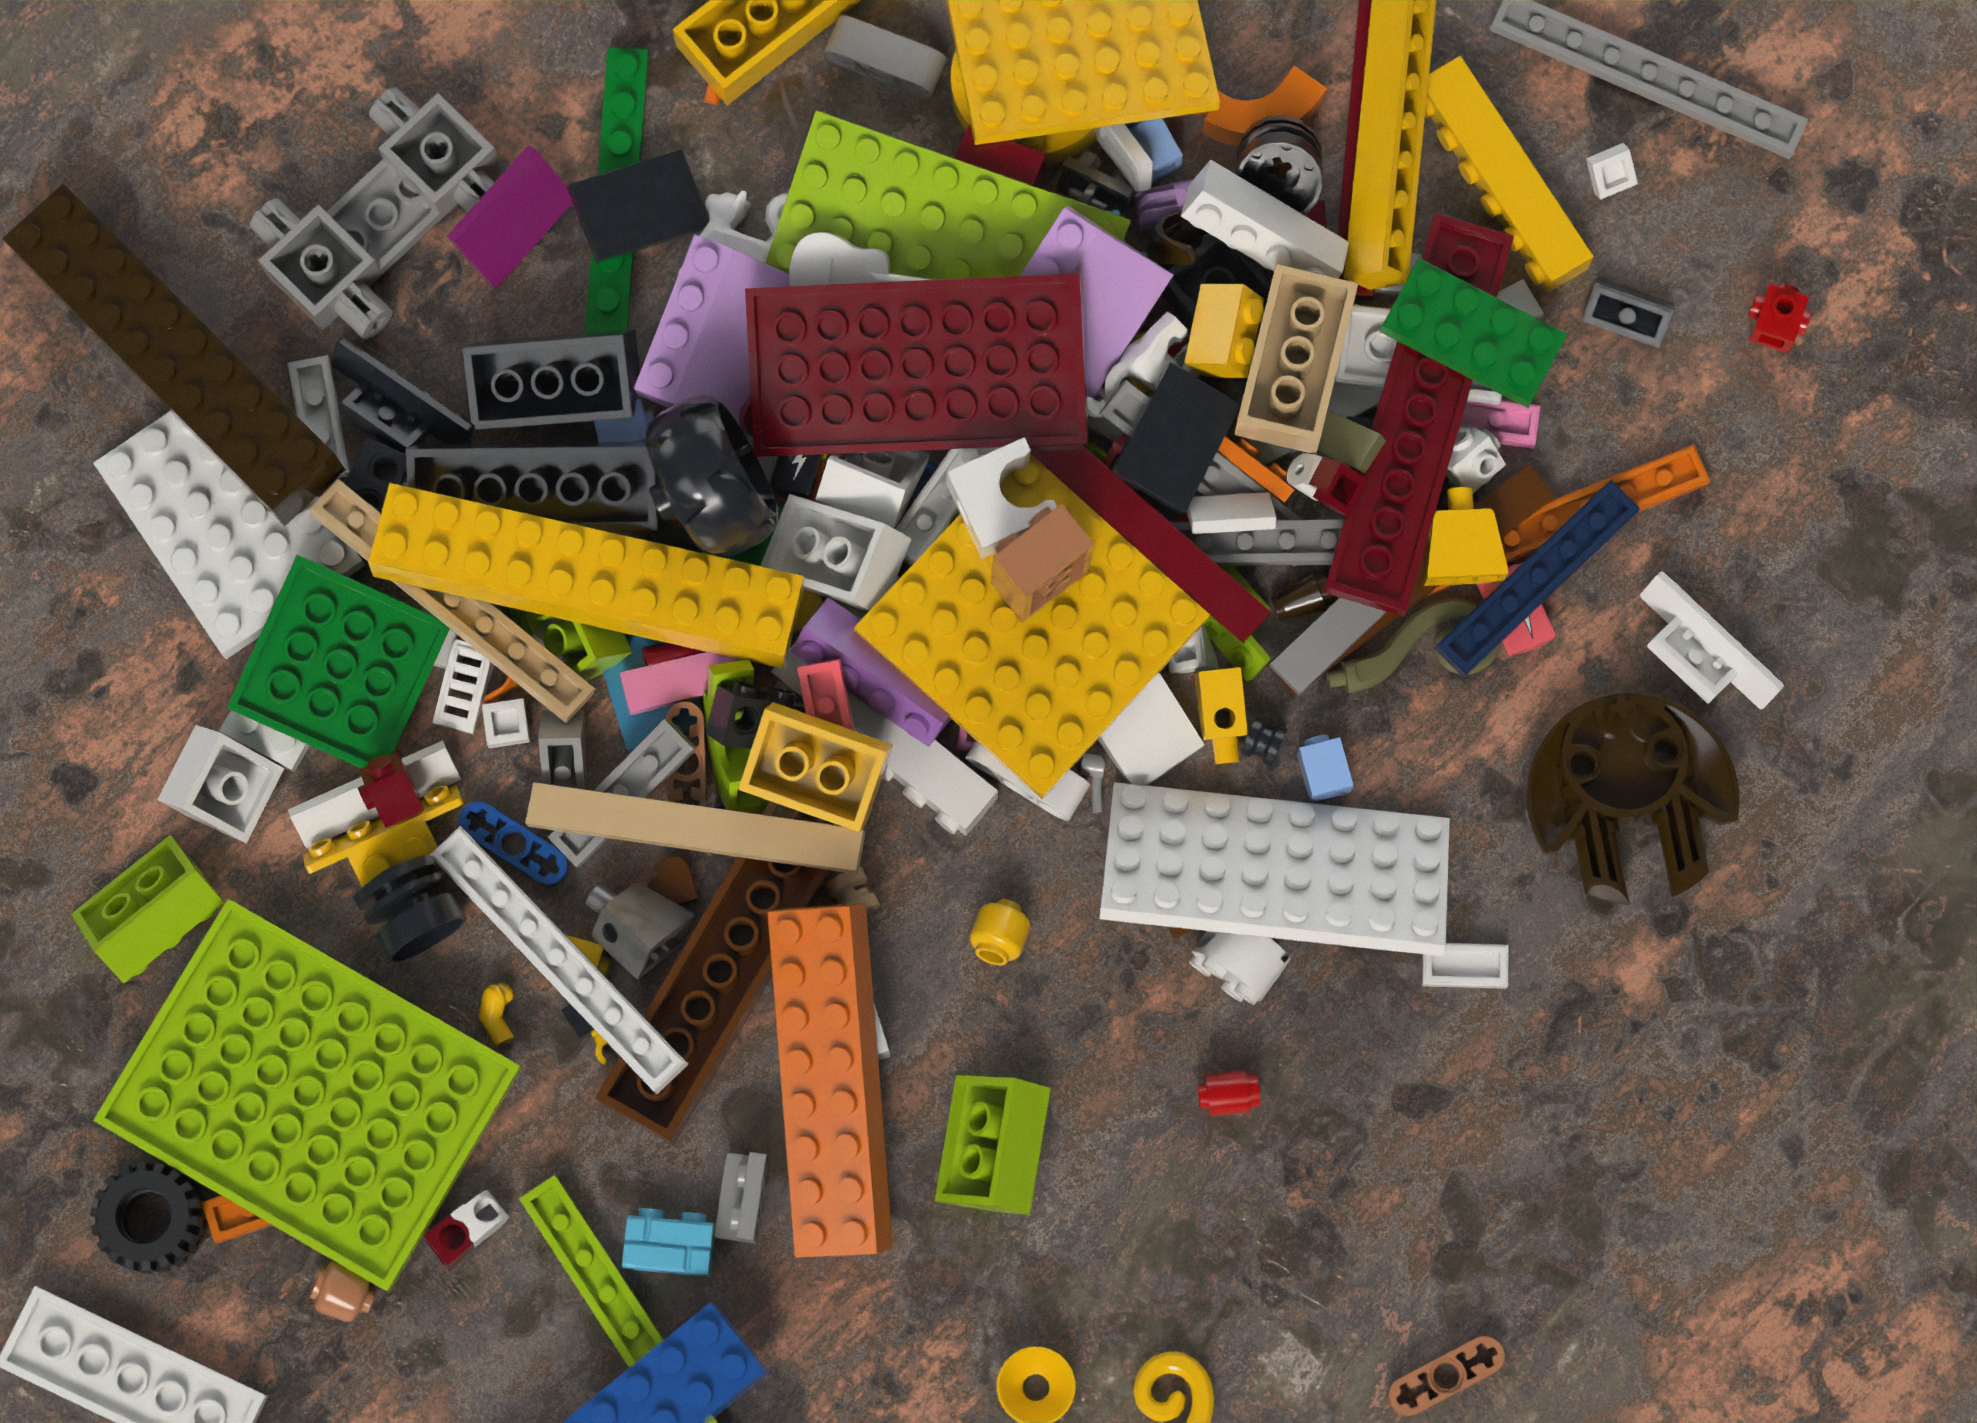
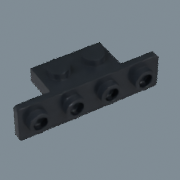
(393, 406)

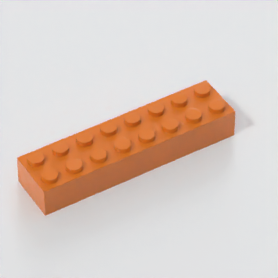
(830, 1080)

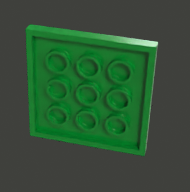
(338, 664)

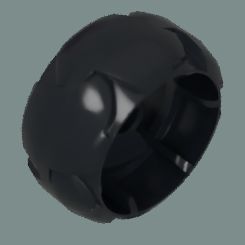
(710, 477)

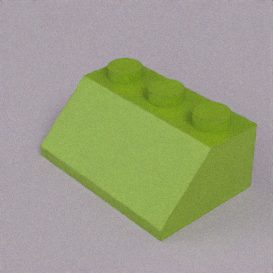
(589, 646)
(147, 909)
(992, 1144)

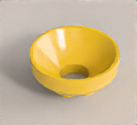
(1036, 1362)

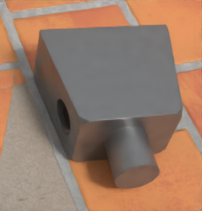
(638, 926)

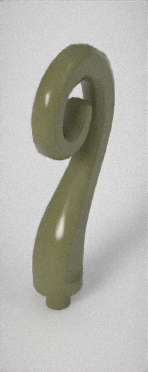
(1372, 669)

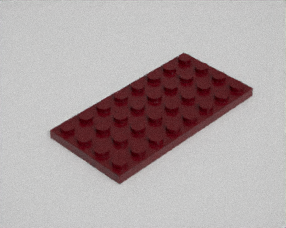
(917, 365)

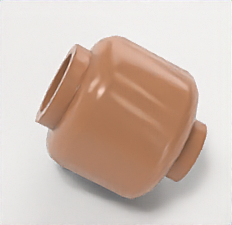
(340, 1292)

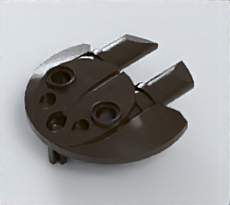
(1628, 785)

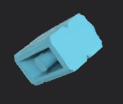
(669, 1244)

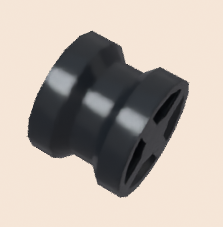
(1263, 741)

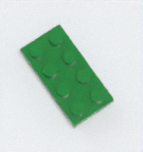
(1473, 333)

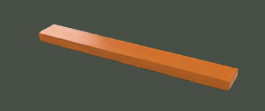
(1644, 485)

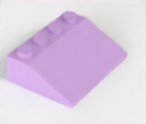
(1116, 286)
(704, 329)

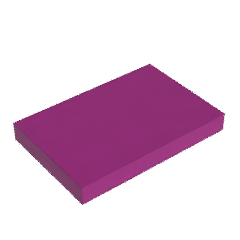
(511, 217)

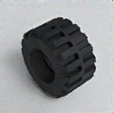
(113, 1213)

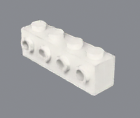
(1260, 224)

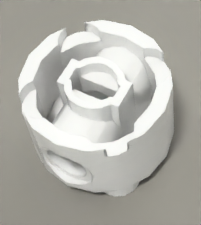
(1243, 962)

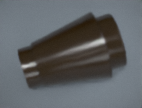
(1303, 598)

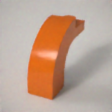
(1295, 97)

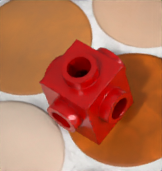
(1779, 317)

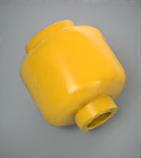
(1000, 932)

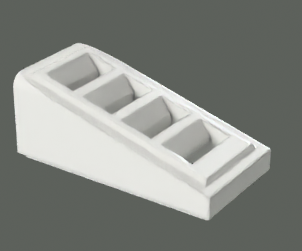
(453, 667)

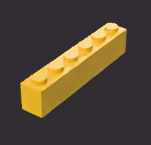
(1504, 177)

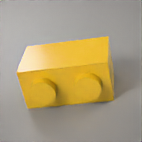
(1224, 330)

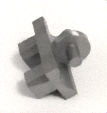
(1089, 186)

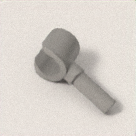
(1094, 767)

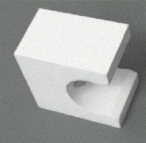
(980, 500)

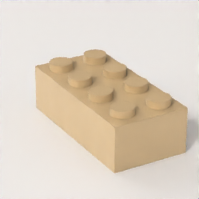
(1296, 359)

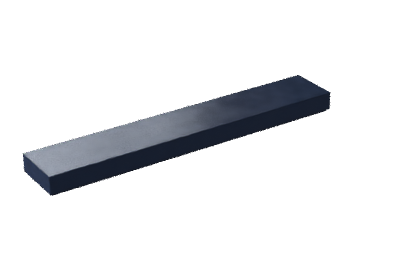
(1537, 579)

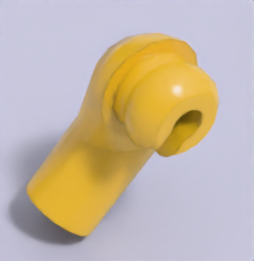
(491, 1013)

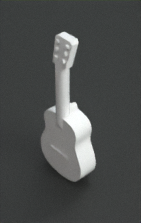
(831, 259)

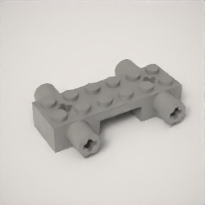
(378, 215)

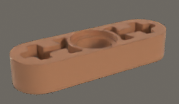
(695, 730)
(1480, 1372)

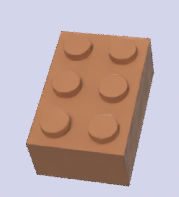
(1041, 561)

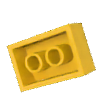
(815, 767)

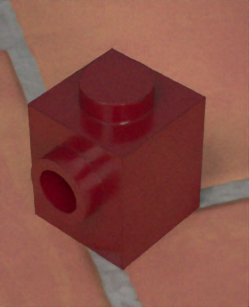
(389, 789)

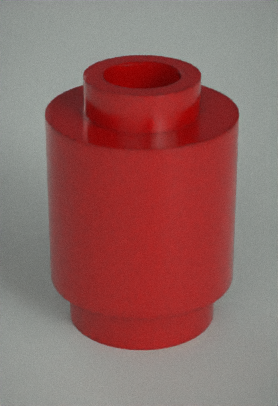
(1229, 1093)

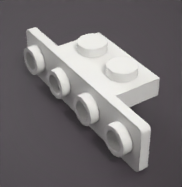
(1702, 649)

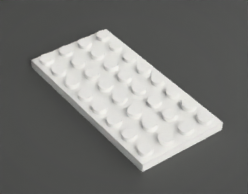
(1277, 869)

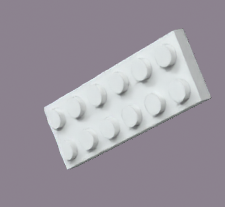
(118, 1369)

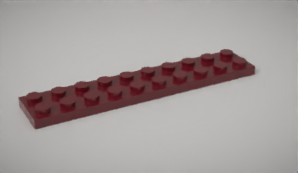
(1420, 422)

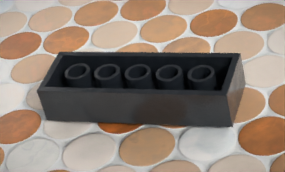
(562, 481)

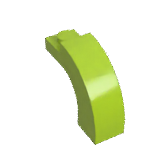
(729, 761)

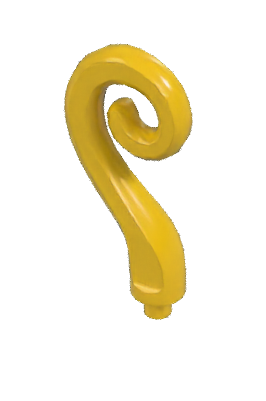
(1185, 1367)

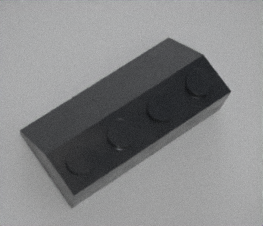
(552, 379)

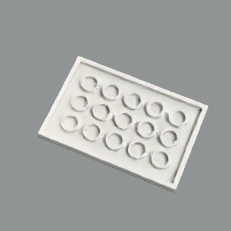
(213, 532)

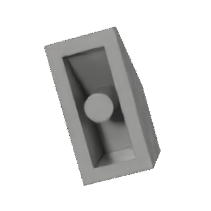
(563, 750)

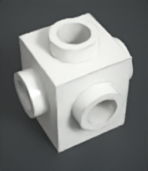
(1474, 458)

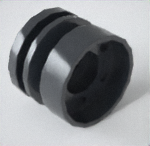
(1299, 177)
(406, 901)

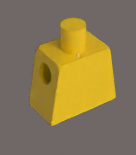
(1464, 544)
(1221, 691)

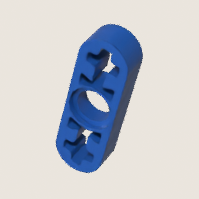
(546, 851)

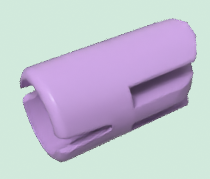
(1158, 202)

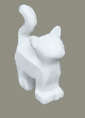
(728, 211)
(1146, 360)

